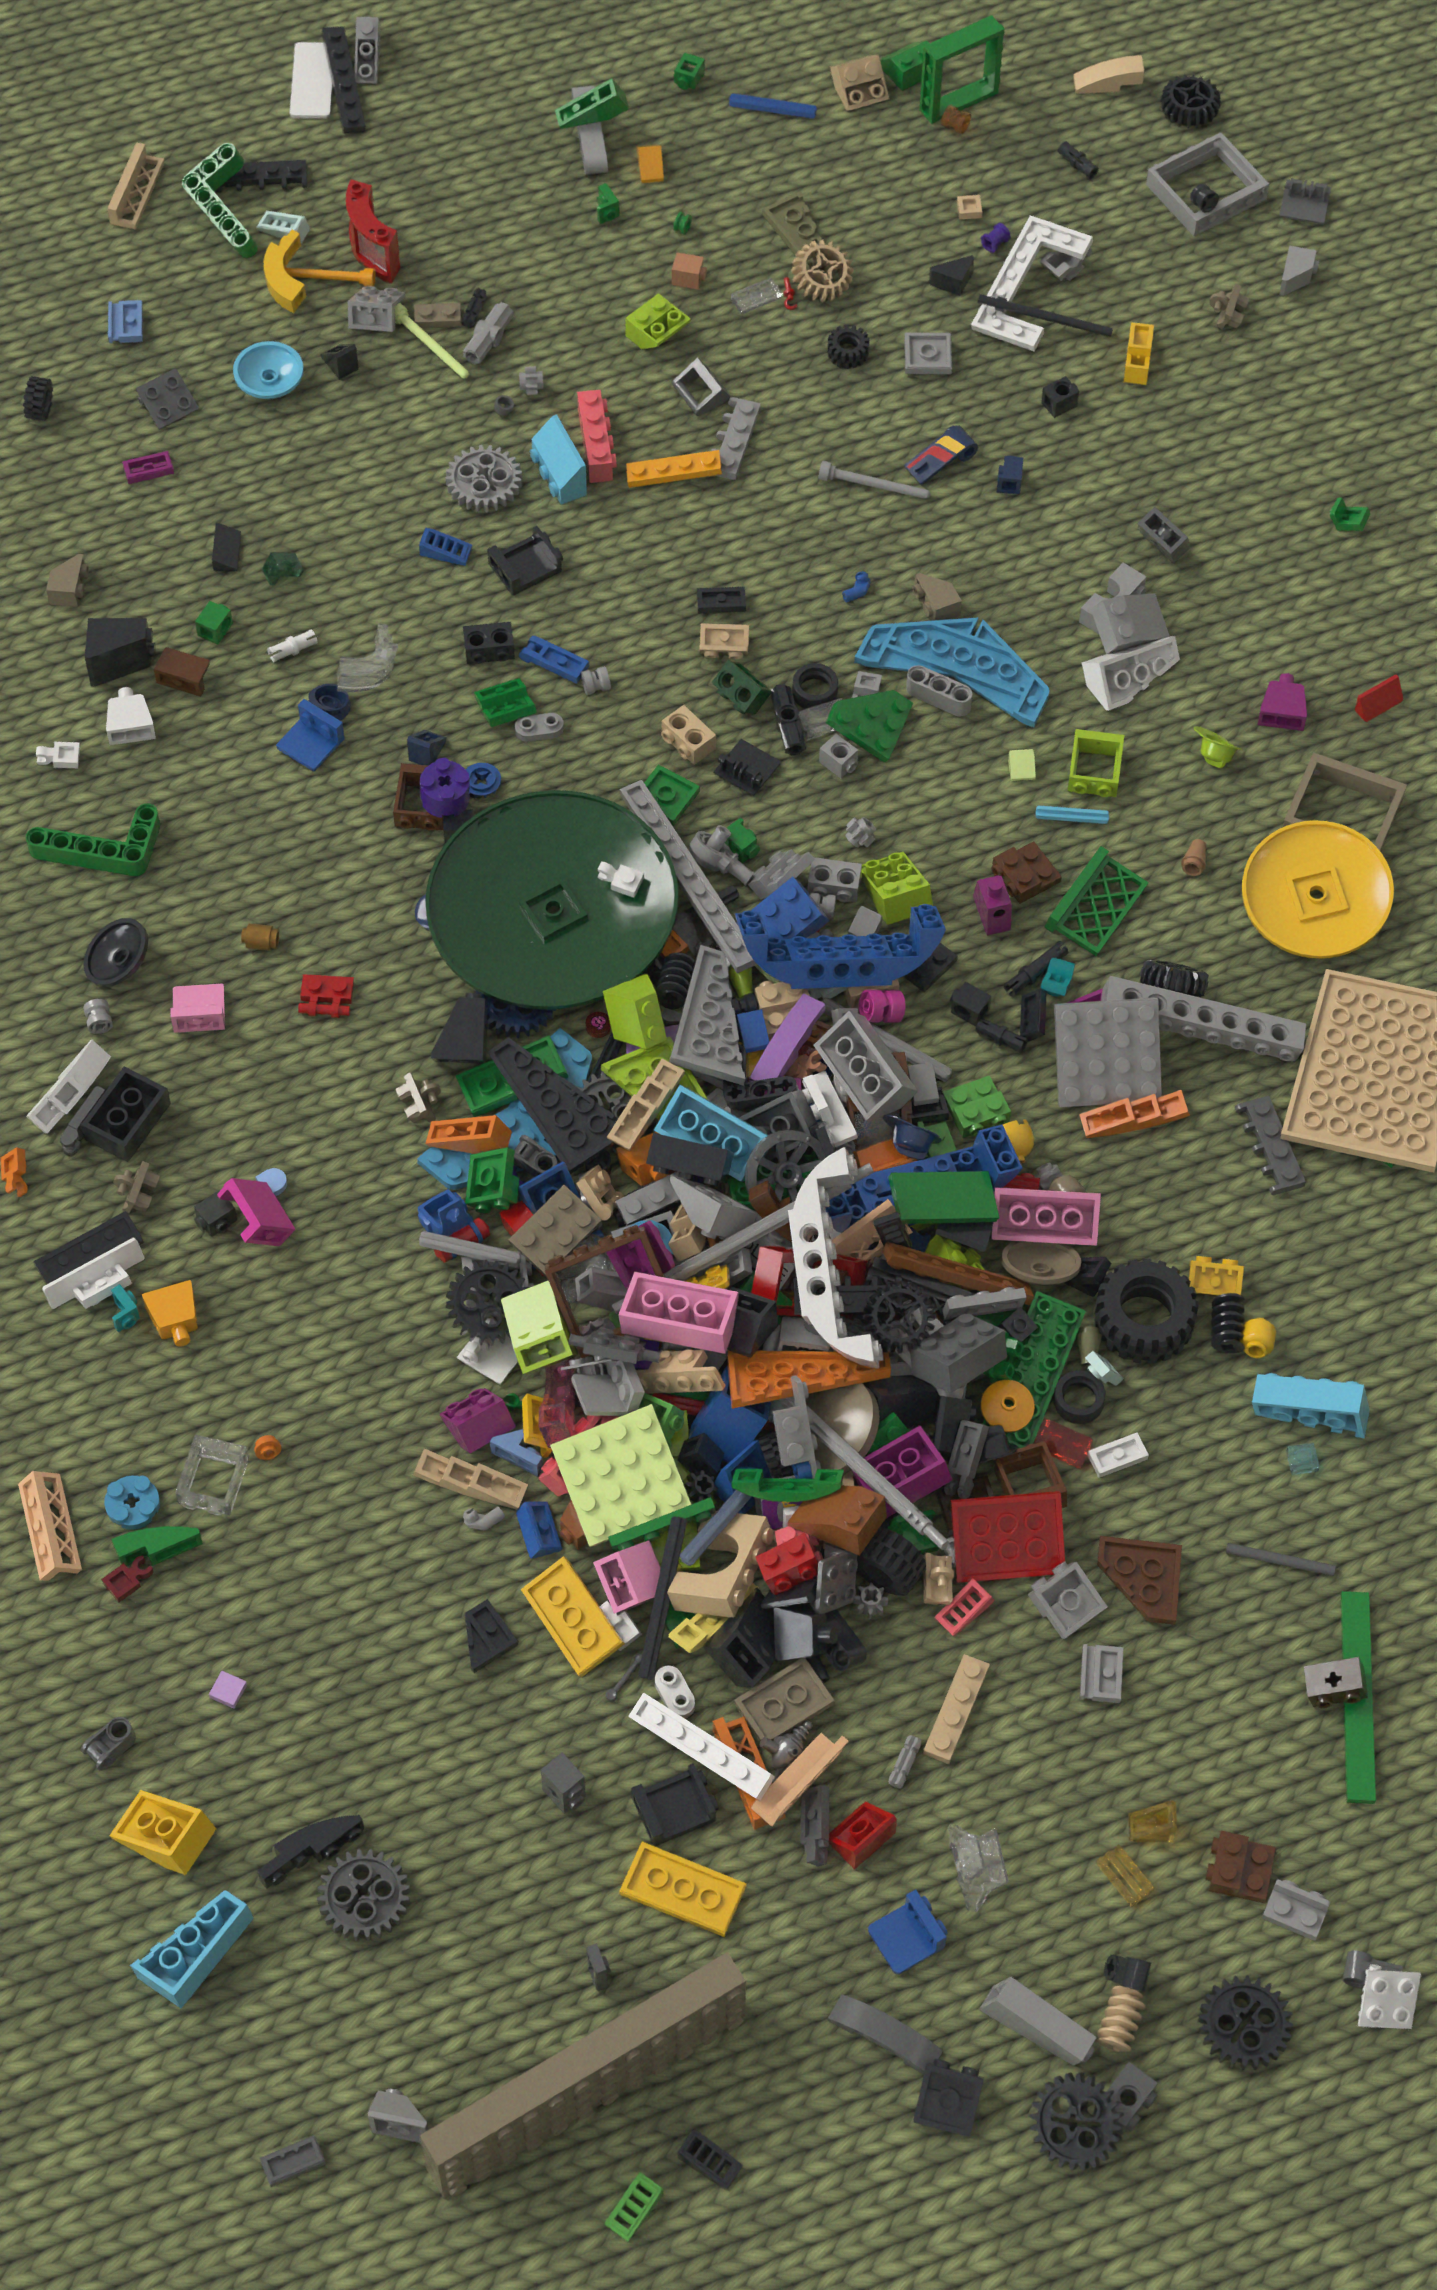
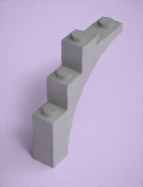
(604, 1287)

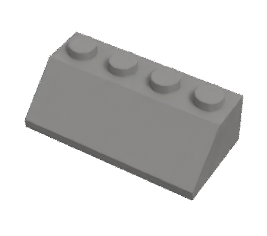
(865, 1067)

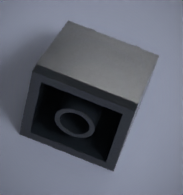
(117, 648)
(464, 1032)
(906, 1396)

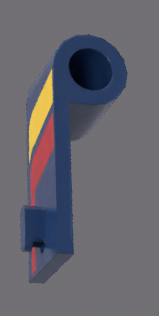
(940, 453)

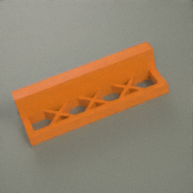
(721, 1732)

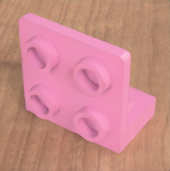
(198, 1008)

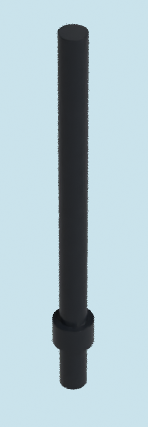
(1002, 304)

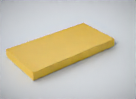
(572, 1616)
(683, 1889)

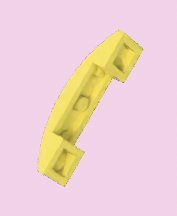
(695, 1632)

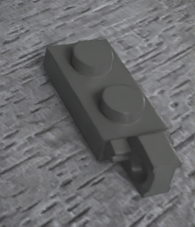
(815, 1824)

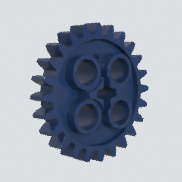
(513, 1020)

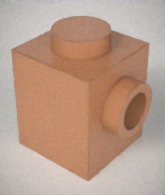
(688, 271)

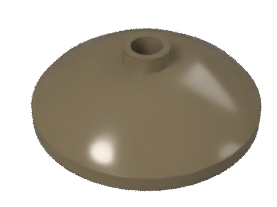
(1041, 1262)

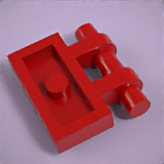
(326, 989)

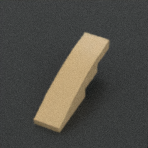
(646, 1104)
(470, 1480)

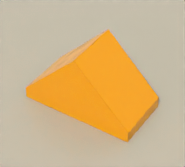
(650, 163)

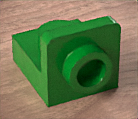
(608, 204)

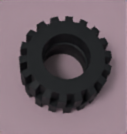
(891, 1562)

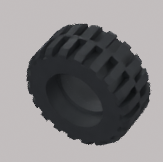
(1151, 1281)

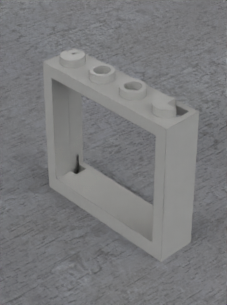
(1226, 208)

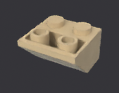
(860, 82)

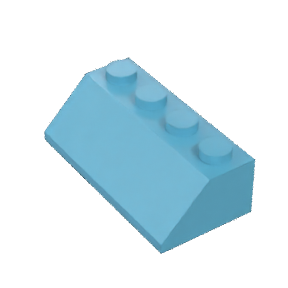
(703, 1122)

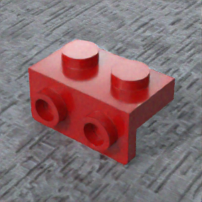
(788, 1564)

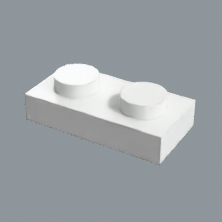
(1117, 1455)

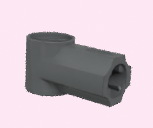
(1357, 1964)

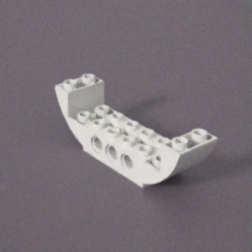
(811, 1218)

